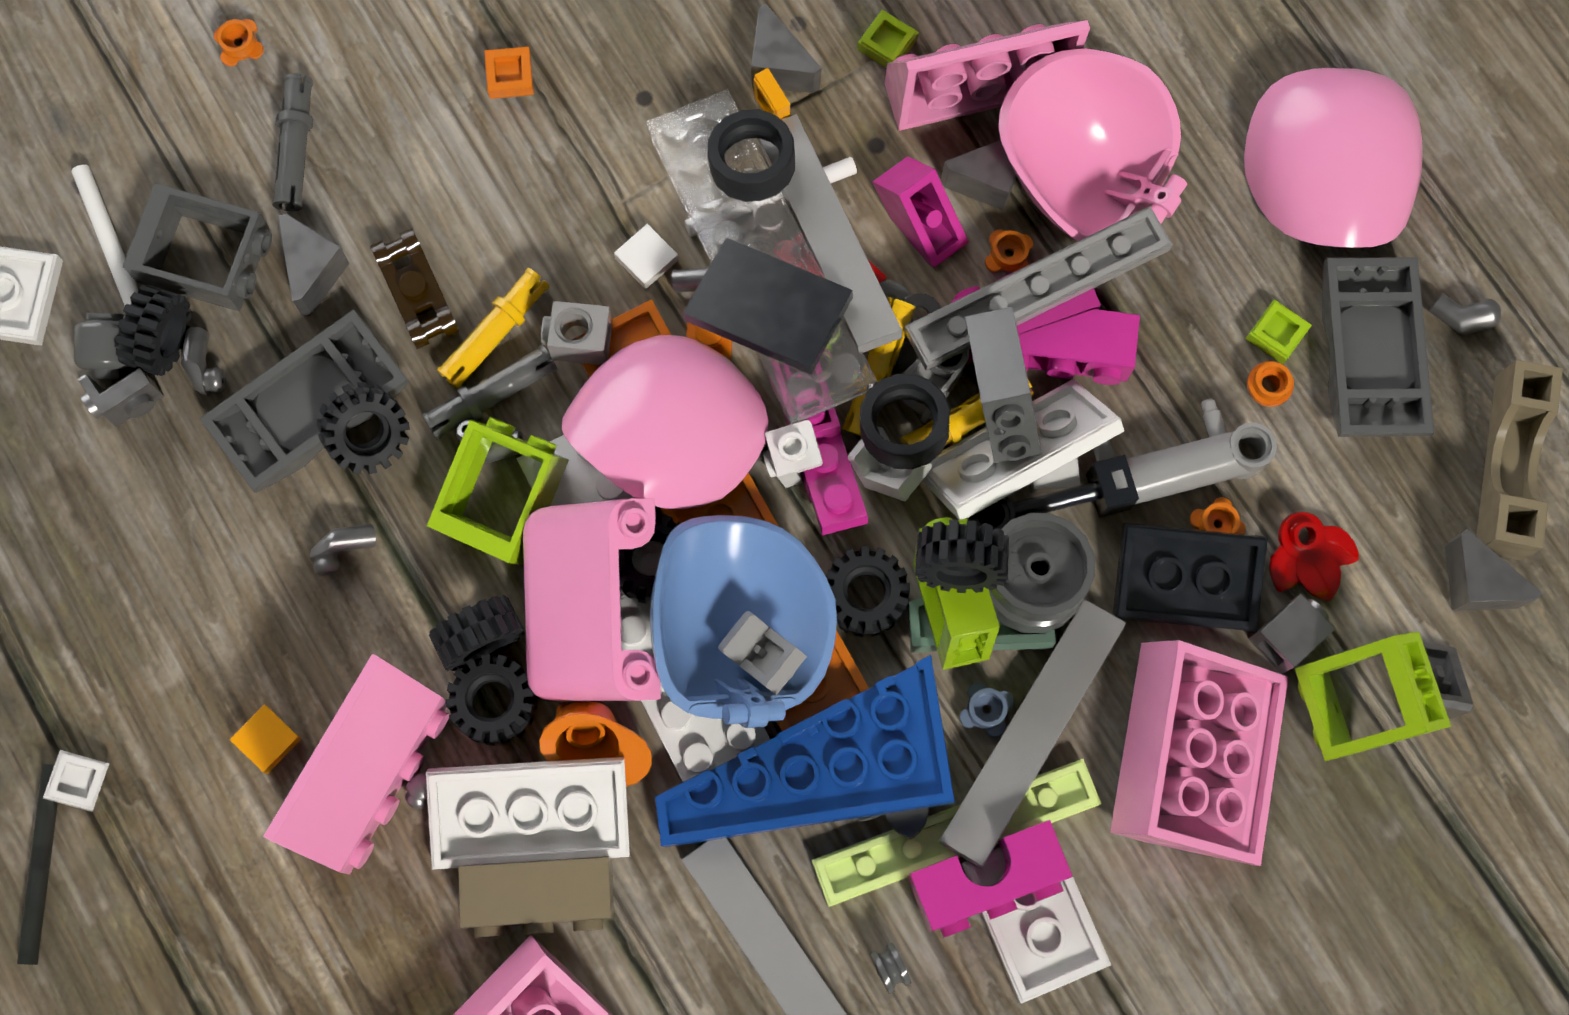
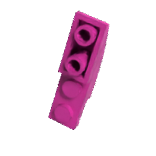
(833, 484)

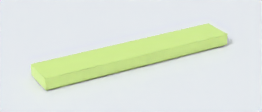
(893, 857)

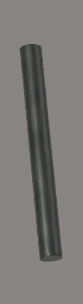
(38, 874)

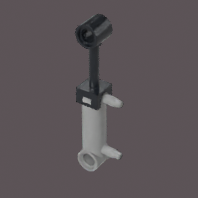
(1121, 483)

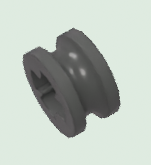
(890, 968)

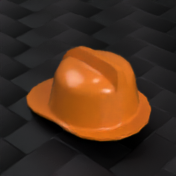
(593, 732)

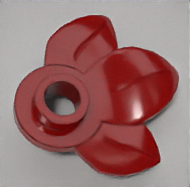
(1314, 563)

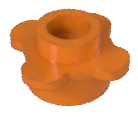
(237, 30)
(1011, 240)
(1222, 511)

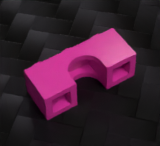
(1031, 866)

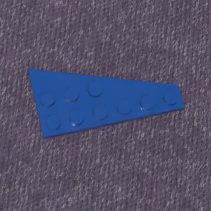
(844, 763)

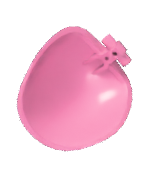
(1092, 139)
(1335, 157)
(669, 422)

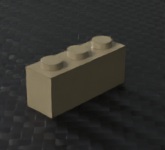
(536, 896)

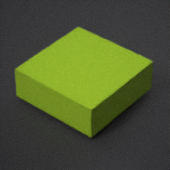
(887, 39)
(1278, 331)

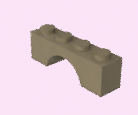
(1510, 504)

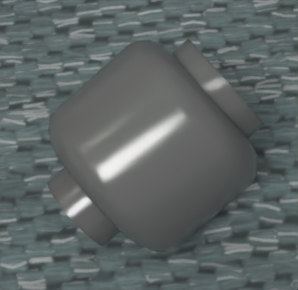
(96, 345)

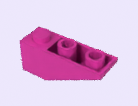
(1086, 344)

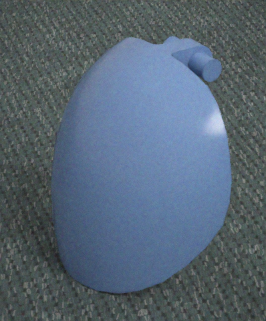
(705, 583)

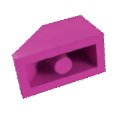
(921, 209)

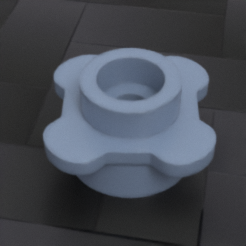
(999, 703)

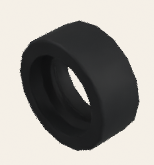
(751, 125)
(907, 388)

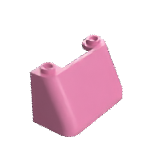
(576, 602)

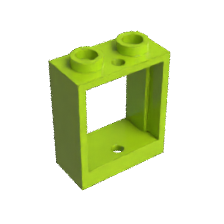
(462, 476)
(960, 623)
(1412, 684)

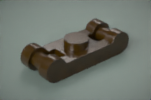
(414, 288)

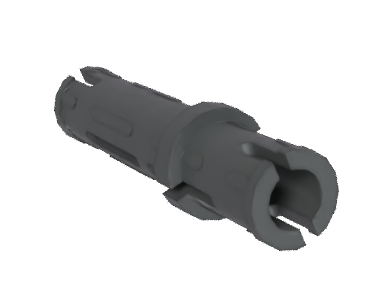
(294, 126)
(489, 392)

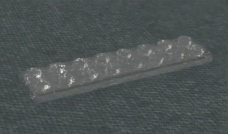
(764, 226)

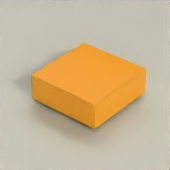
(770, 95)
(265, 739)

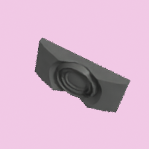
(1376, 347)
(273, 420)

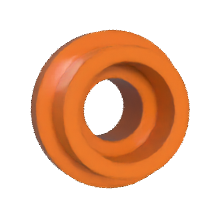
(1279, 375)

